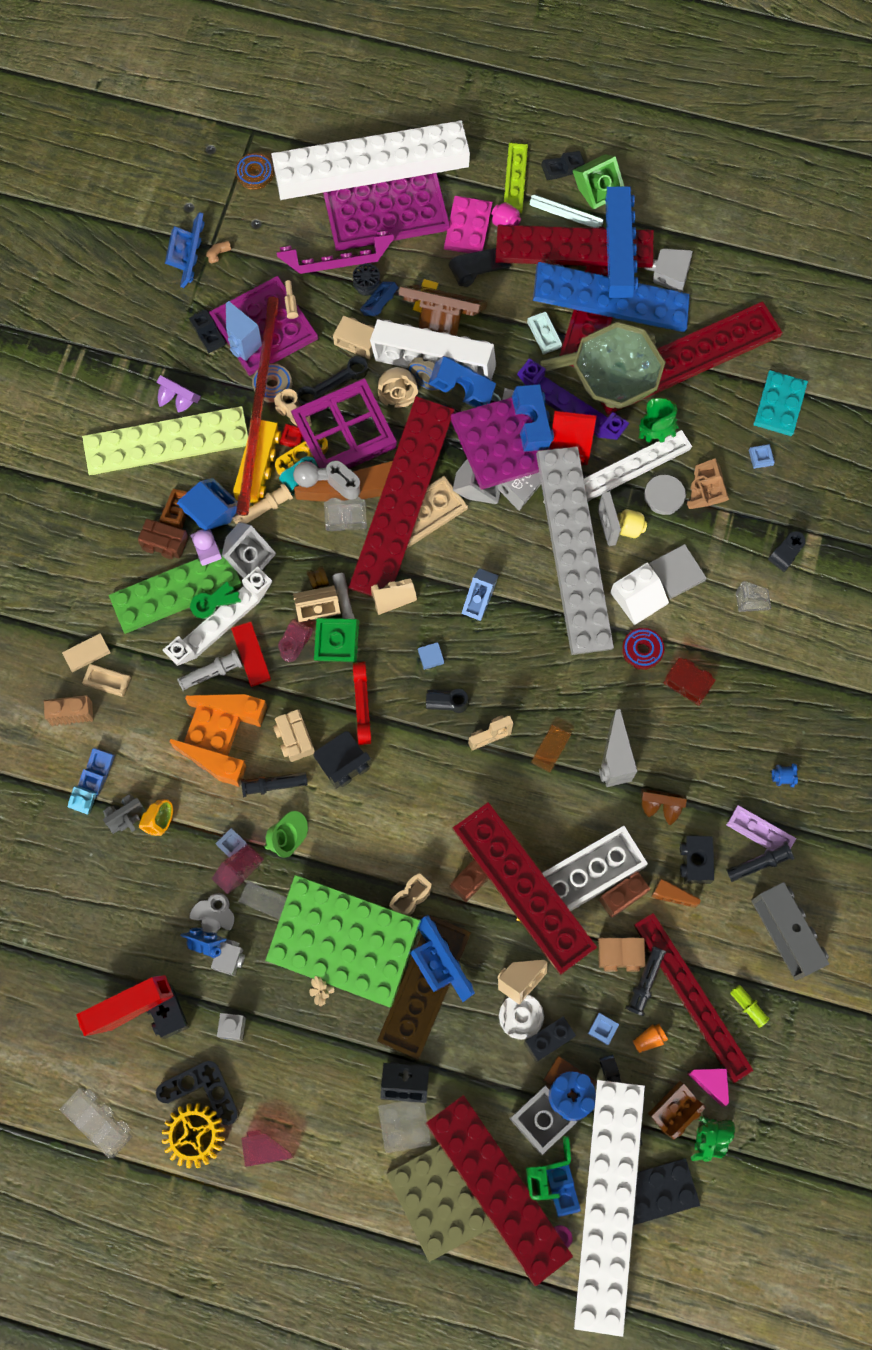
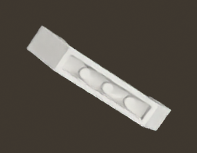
(224, 618)

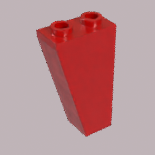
(124, 1006)

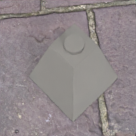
(468, 487)
(246, 549)

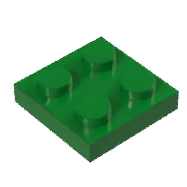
(336, 640)

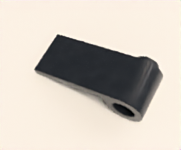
(469, 265)

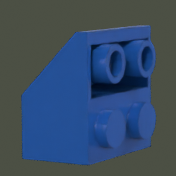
(209, 504)

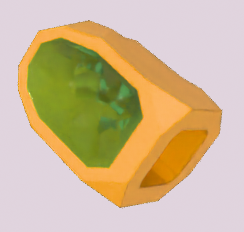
(157, 817)

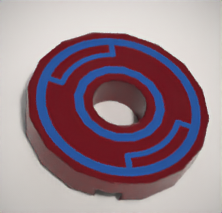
(651, 640)

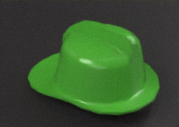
(287, 834)

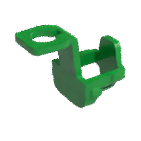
(540, 1174)

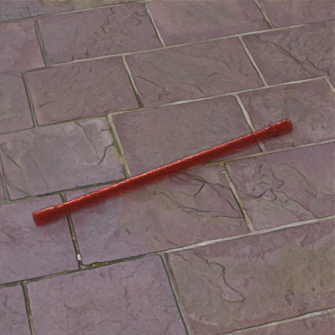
(244, 497)

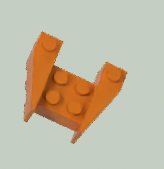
(214, 732)

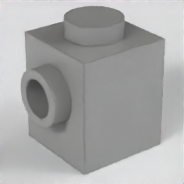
(229, 959)

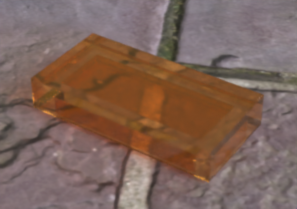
(551, 748)

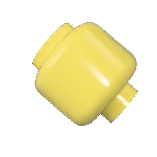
(631, 523)

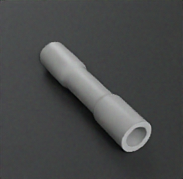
(342, 592)

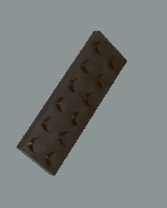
(415, 1002)

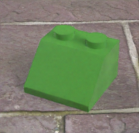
(595, 177)

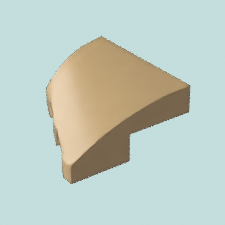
(393, 595)

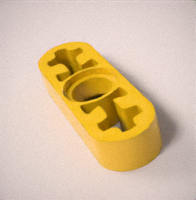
(286, 458)

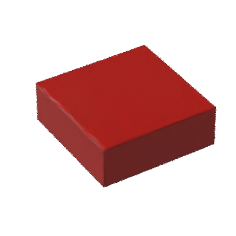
(291, 436)

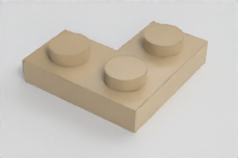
(498, 729)

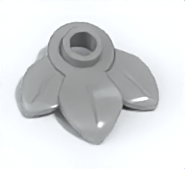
(213, 918)

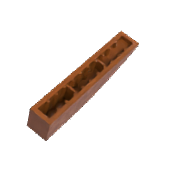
(371, 485)

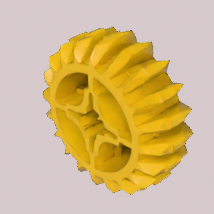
(198, 1145)

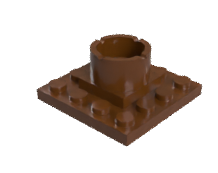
(441, 309)

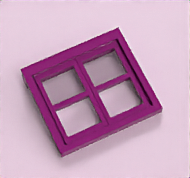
(356, 454)

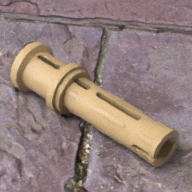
(270, 501)

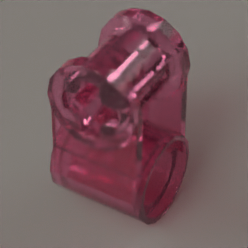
(295, 637)

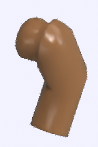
(216, 249)

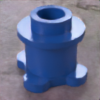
(785, 775)

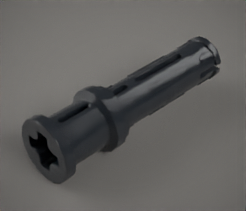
(263, 784)
(769, 858)
(641, 992)

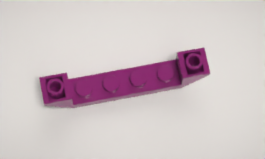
(381, 243)

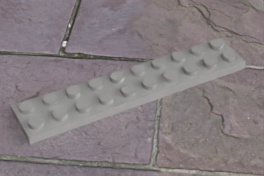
(574, 551)

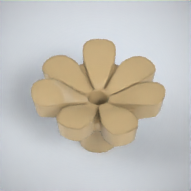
(320, 991)

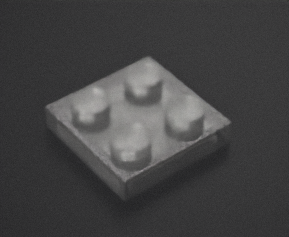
(404, 1126)

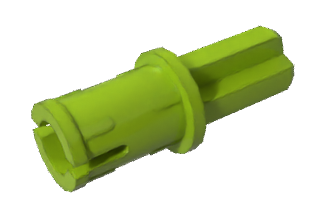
(749, 1006)

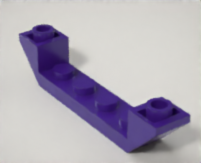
(563, 401)

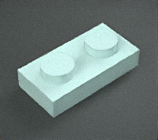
(544, 333)

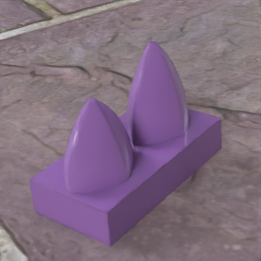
(168, 390)

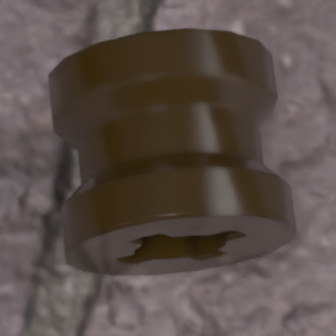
(317, 578)

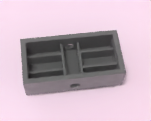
(790, 931)

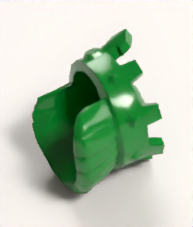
(659, 420)
(713, 1139)

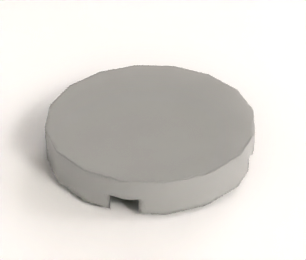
(664, 494)

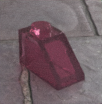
(236, 869)
(263, 1149)

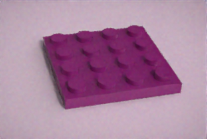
(288, 333)
(494, 443)

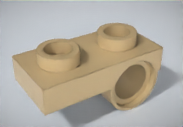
(285, 408)

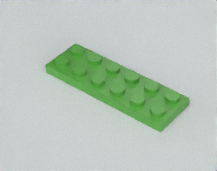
(170, 592)

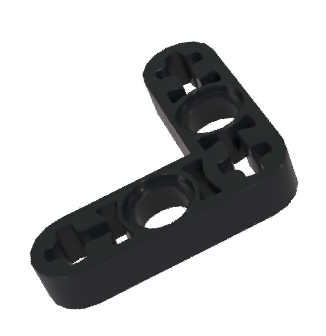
(201, 1081)

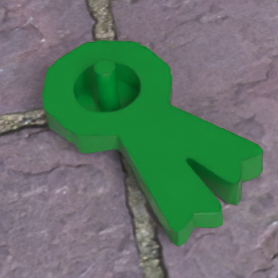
(204, 605)

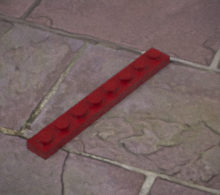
(695, 1000)

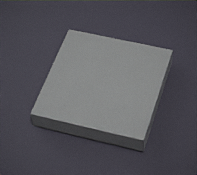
(609, 519)
(678, 571)

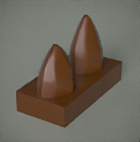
(671, 803)

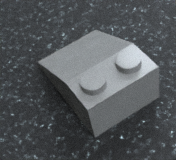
(618, 761)

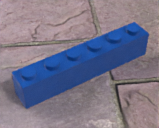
(620, 242)

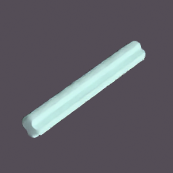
(566, 211)

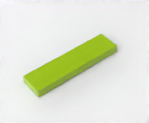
(515, 175)

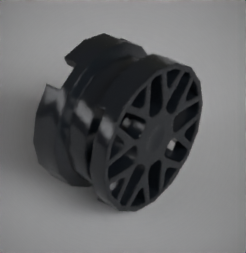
(366, 279)

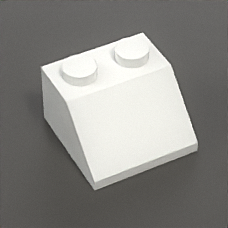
(640, 593)

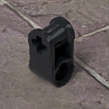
(786, 552)

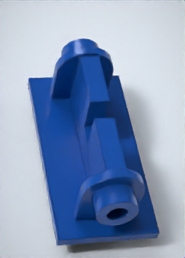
(204, 942)

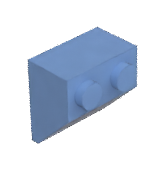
(242, 333)

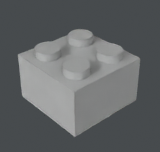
(540, 1122)

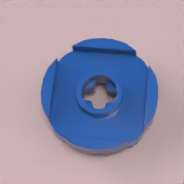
(565, 1106)

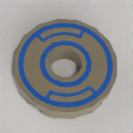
(422, 372)
(277, 373)

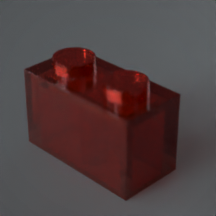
(689, 681)

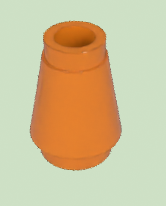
(650, 1038)

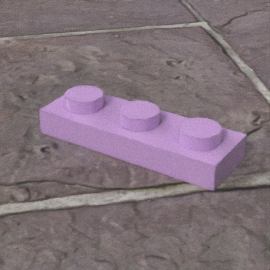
(758, 829)

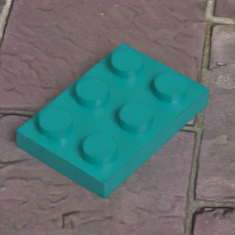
(780, 403)

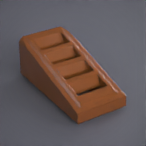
(173, 520)
(671, 893)

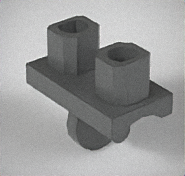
(125, 816)

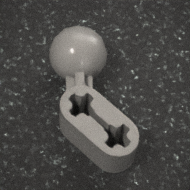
(307, 475)

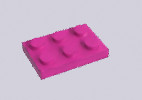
(468, 225)

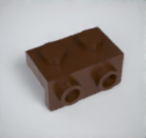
(676, 1111)

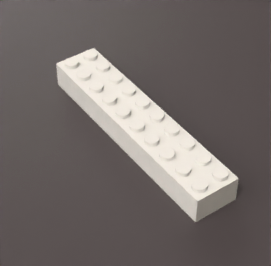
(371, 160)
(609, 1208)

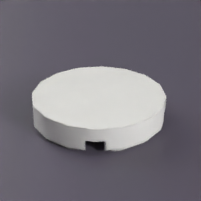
(521, 1020)

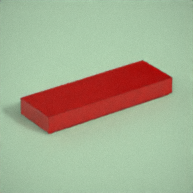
(251, 654)

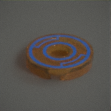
(251, 162)

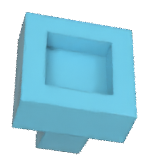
(81, 799)

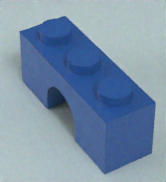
(477, 387)
(531, 401)

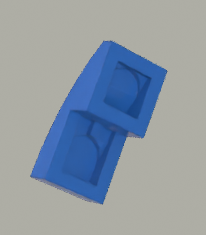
(97, 770)
(561, 1182)

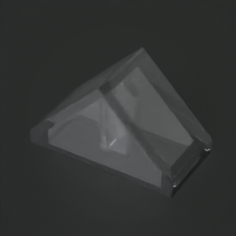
(752, 597)

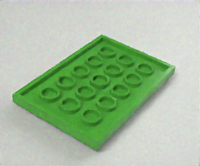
(343, 940)

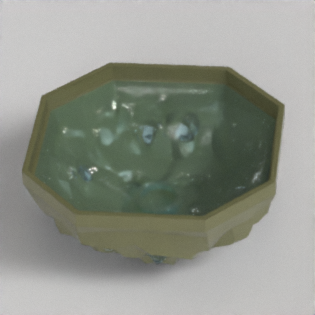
(619, 365)

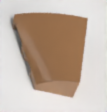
(707, 486)

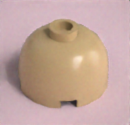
(397, 387)

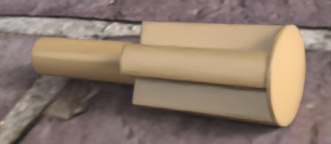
(290, 301)

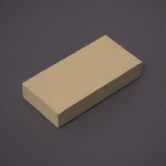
(86, 652)
(106, 680)

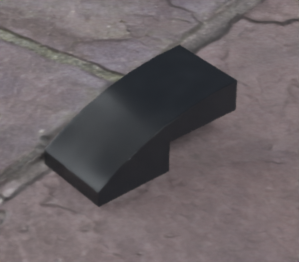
(562, 166)
(207, 331)

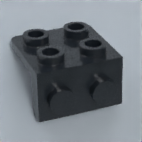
(342, 759)

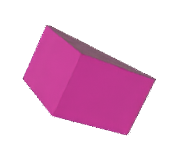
(713, 1083)

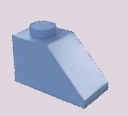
(479, 594)

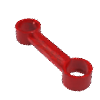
(361, 701)

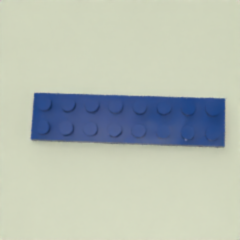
(590, 294)

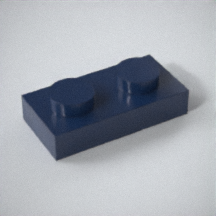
(379, 298)

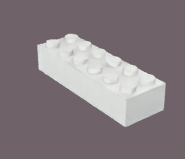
(402, 343)
(596, 868)

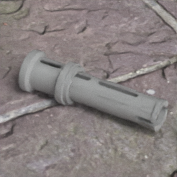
(219, 666)

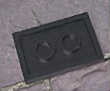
(664, 1191)

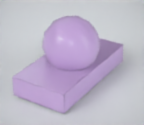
(205, 546)

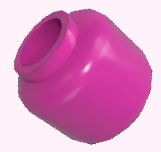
(505, 215)

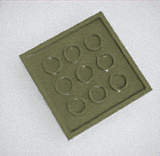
(437, 1203)

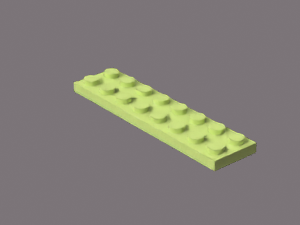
(165, 440)

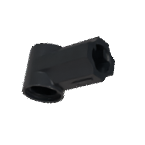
(444, 700)

